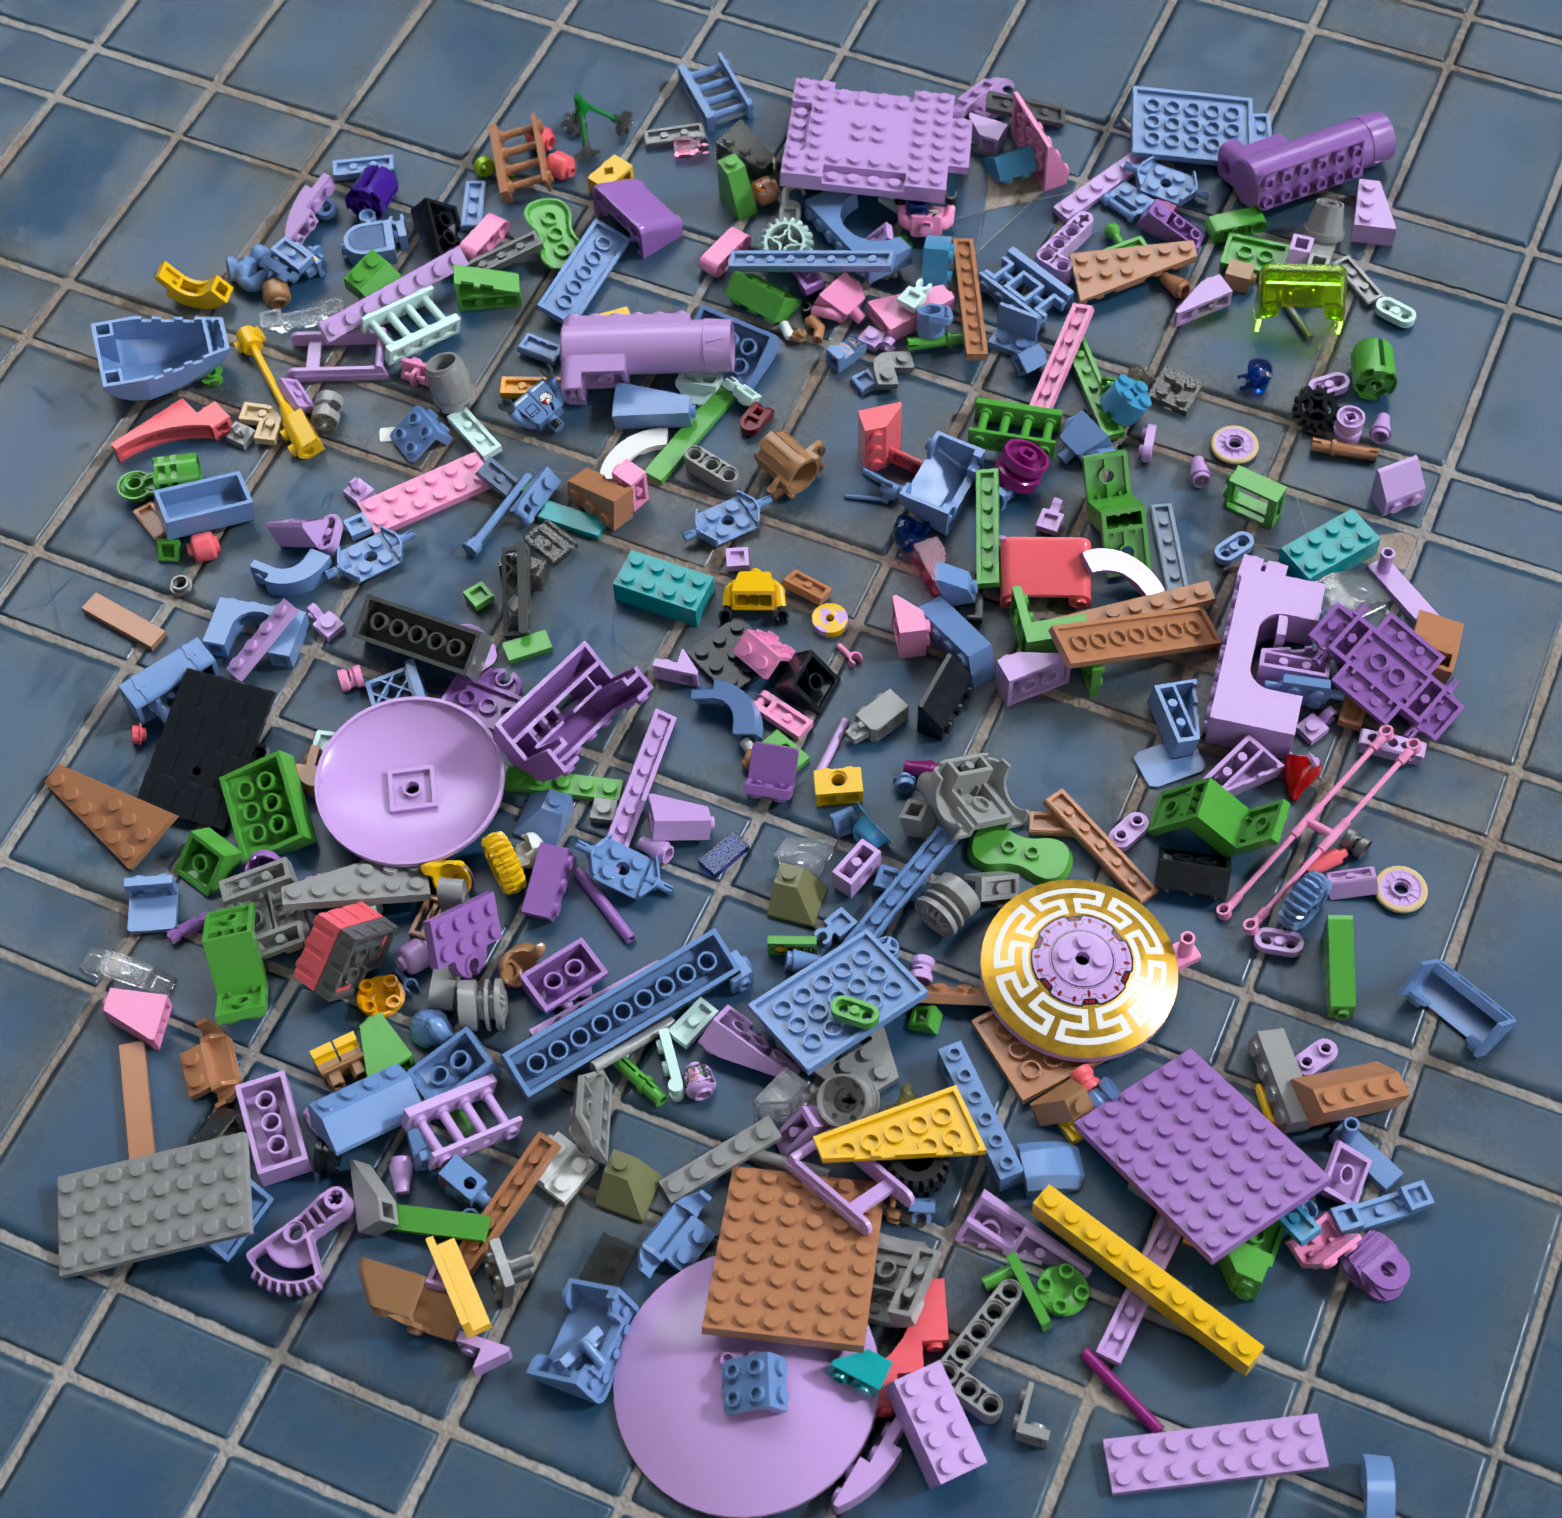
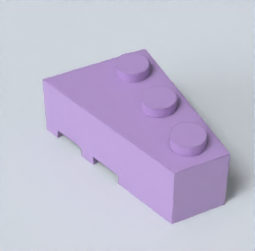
(1372, 215)
(1246, 767)

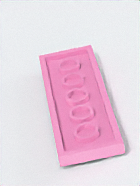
(425, 494)

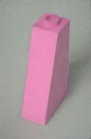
(899, 321)

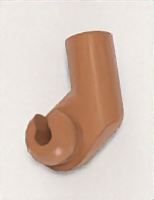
(819, 328)

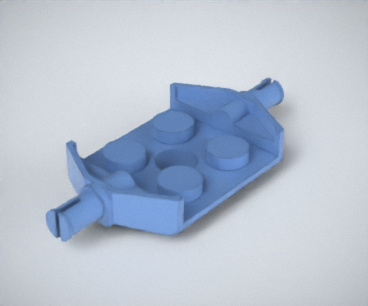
(1151, 175)
(741, 510)
(384, 545)
(642, 871)

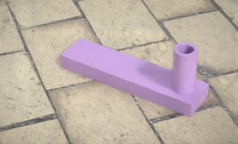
(1397, 586)

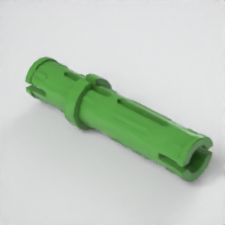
(947, 340)
(644, 1084)

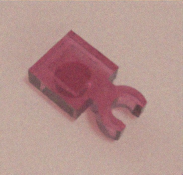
(687, 146)

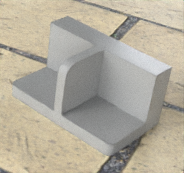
(995, 885)

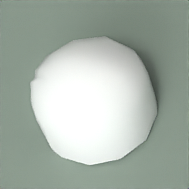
(528, 850)

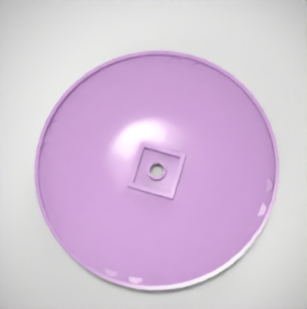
(720, 1462)

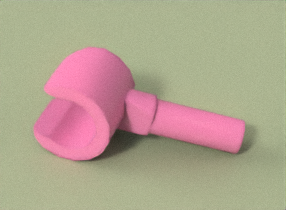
(850, 655)

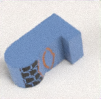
(845, 353)

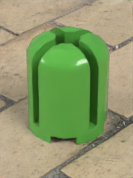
(1373, 368)

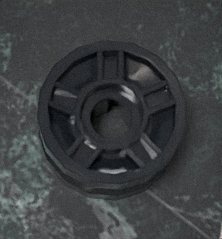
(325, 1159)

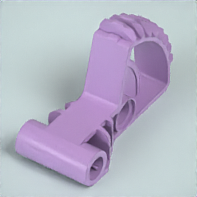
(316, 1220)

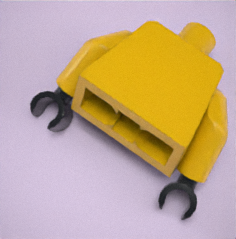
(754, 591)

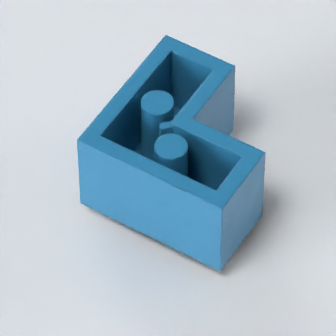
(936, 258)

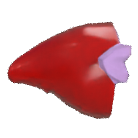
(1300, 773)

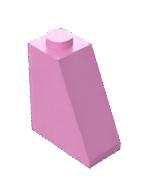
(139, 1014)

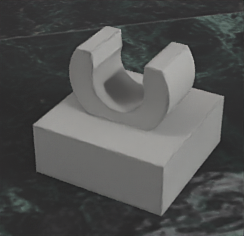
(241, 435)

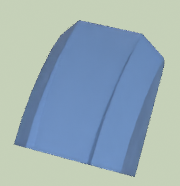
(1050, 1164)

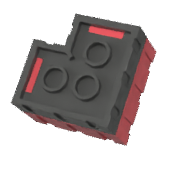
(343, 950)

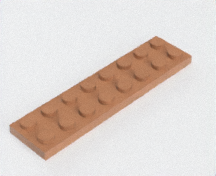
(1134, 637)

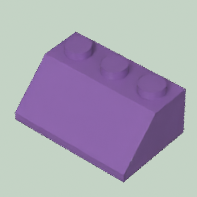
(562, 976)

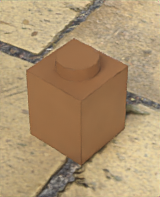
(1240, 276)

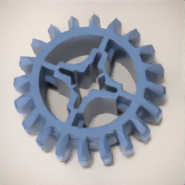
(1304, 901)

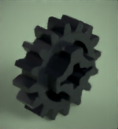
(1316, 405)

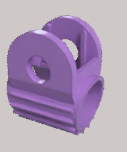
(1371, 1262)

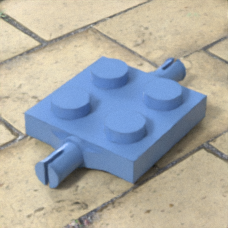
(1314, 690)

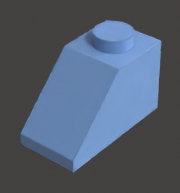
(955, 584)

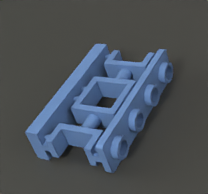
(1032, 276)

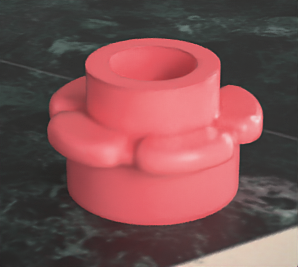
(138, 734)

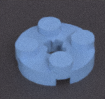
(283, 271)

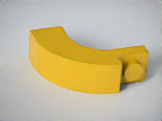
(190, 292)

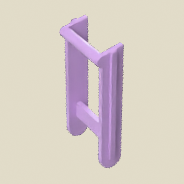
(314, 372)
(852, 1211)

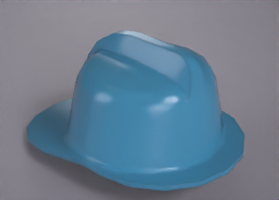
(869, 831)

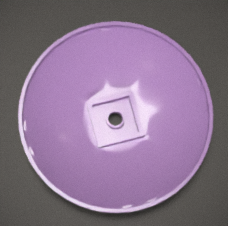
(404, 745)

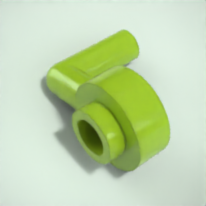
(485, 166)

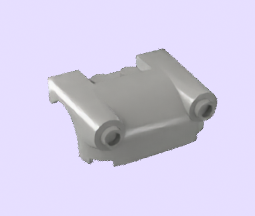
(970, 795)

